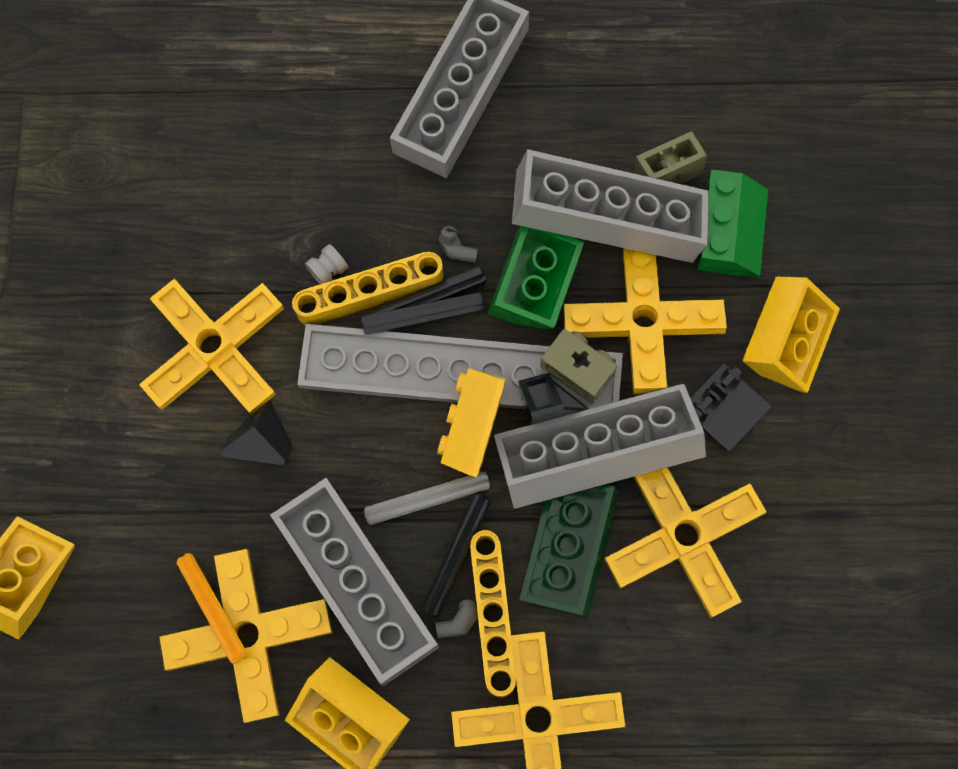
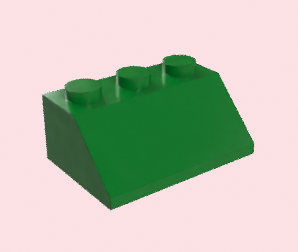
(734, 225)
(535, 278)

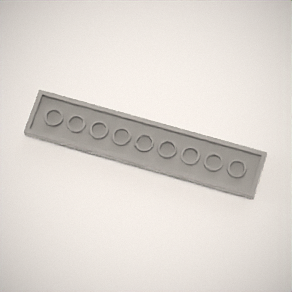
(423, 365)

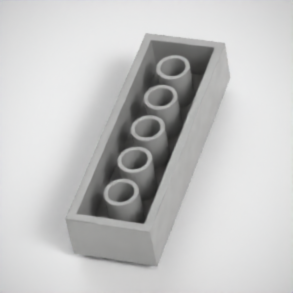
(459, 84)
(610, 206)
(600, 445)
(354, 582)

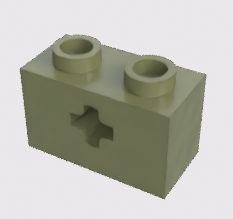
(674, 160)
(586, 380)

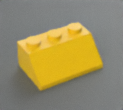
(791, 333)
(471, 421)
(346, 718)

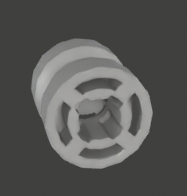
(328, 264)

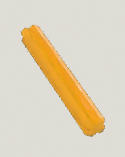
(211, 608)

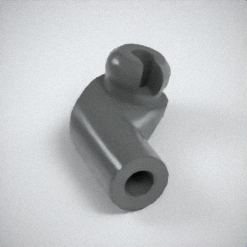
(454, 249)
(462, 622)

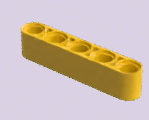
(353, 284)
(485, 598)

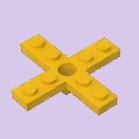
(643, 300)
(226, 362)
(697, 560)
(241, 608)
(535, 690)

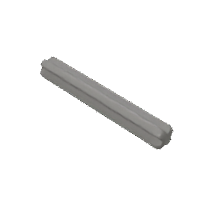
(426, 498)

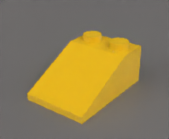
(28, 570)

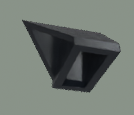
(547, 399)
(259, 439)

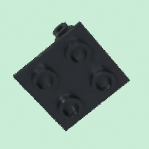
(728, 406)

